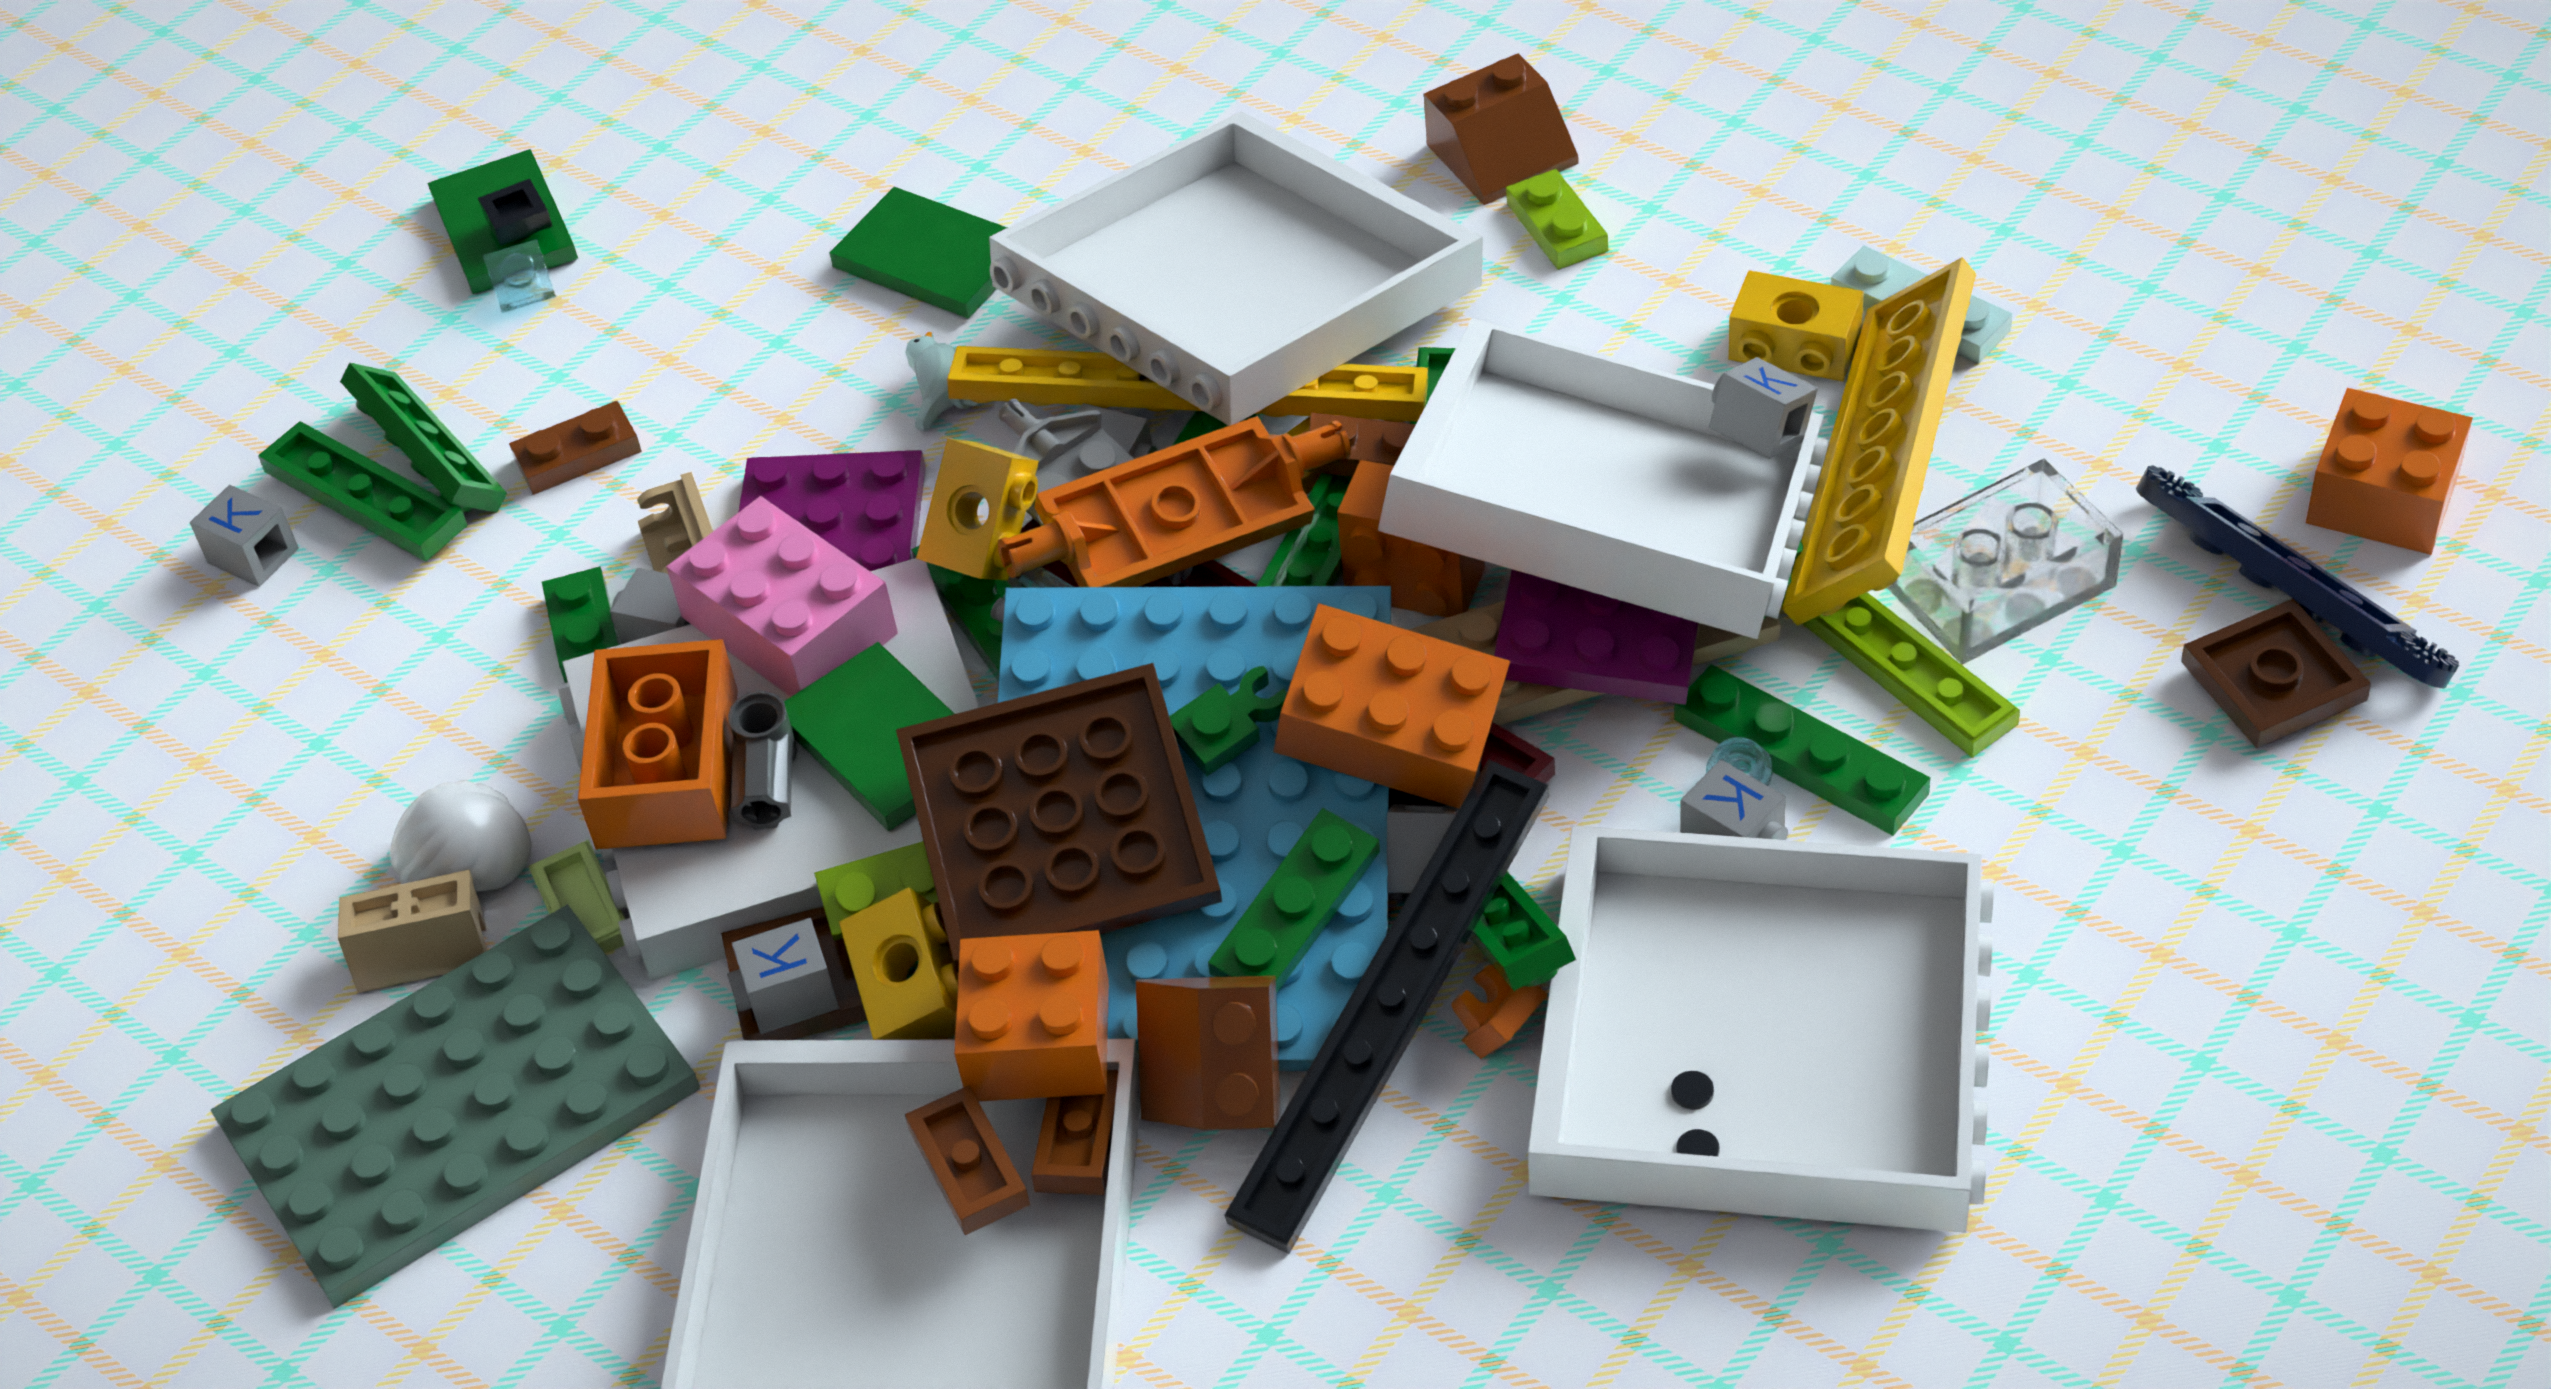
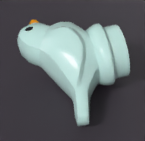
(932, 365)

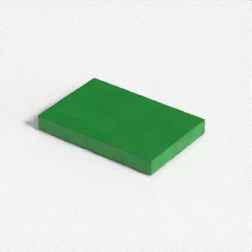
(468, 229)
(922, 251)
(851, 728)

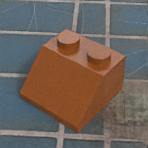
(1498, 127)
(1209, 1052)

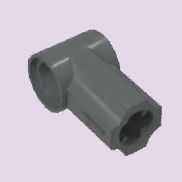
(761, 760)

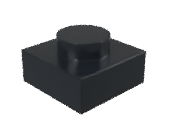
(515, 212)

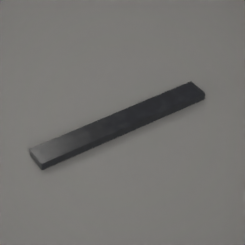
(1386, 1007)

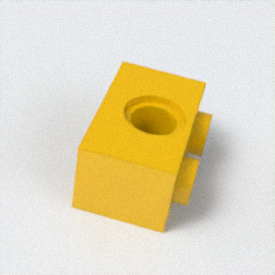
(1796, 325)
(952, 527)
(882, 949)

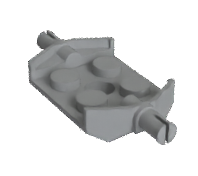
(1066, 450)

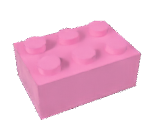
(781, 597)

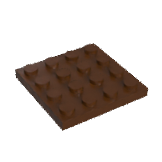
(1059, 812)

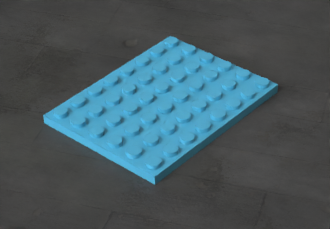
(1248, 807)

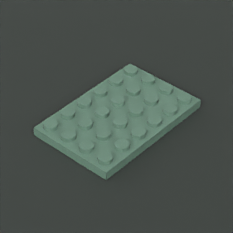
(453, 1103)

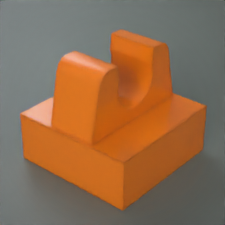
(1500, 1017)

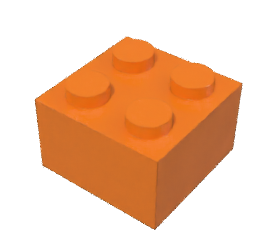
(2388, 470)
(1419, 574)
(1032, 1016)

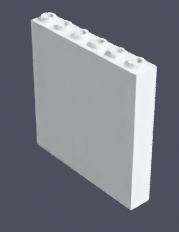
(1236, 265)
(1601, 481)
(696, 890)
(1813, 993)
(838, 1260)

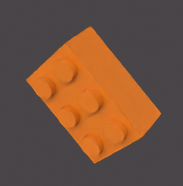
(1390, 706)
(658, 745)

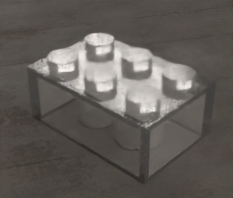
(2007, 560)

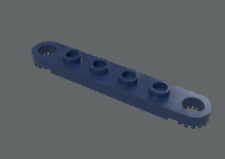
(2273, 563)

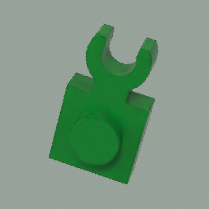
(1223, 725)

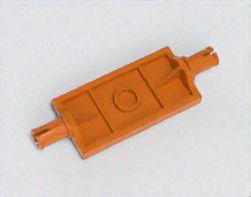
(1176, 506)

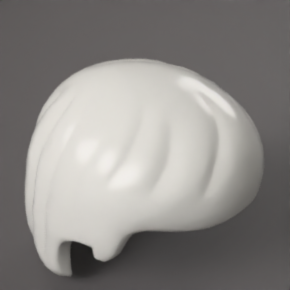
(459, 830)

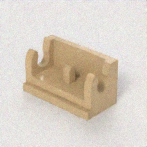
(676, 528)
(411, 930)

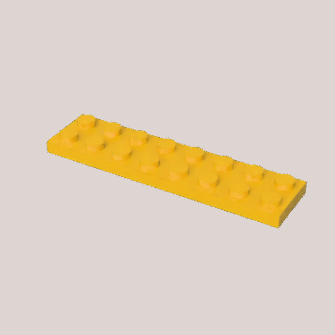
(1880, 445)

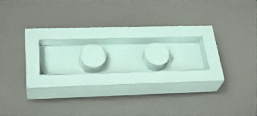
(1884, 276)

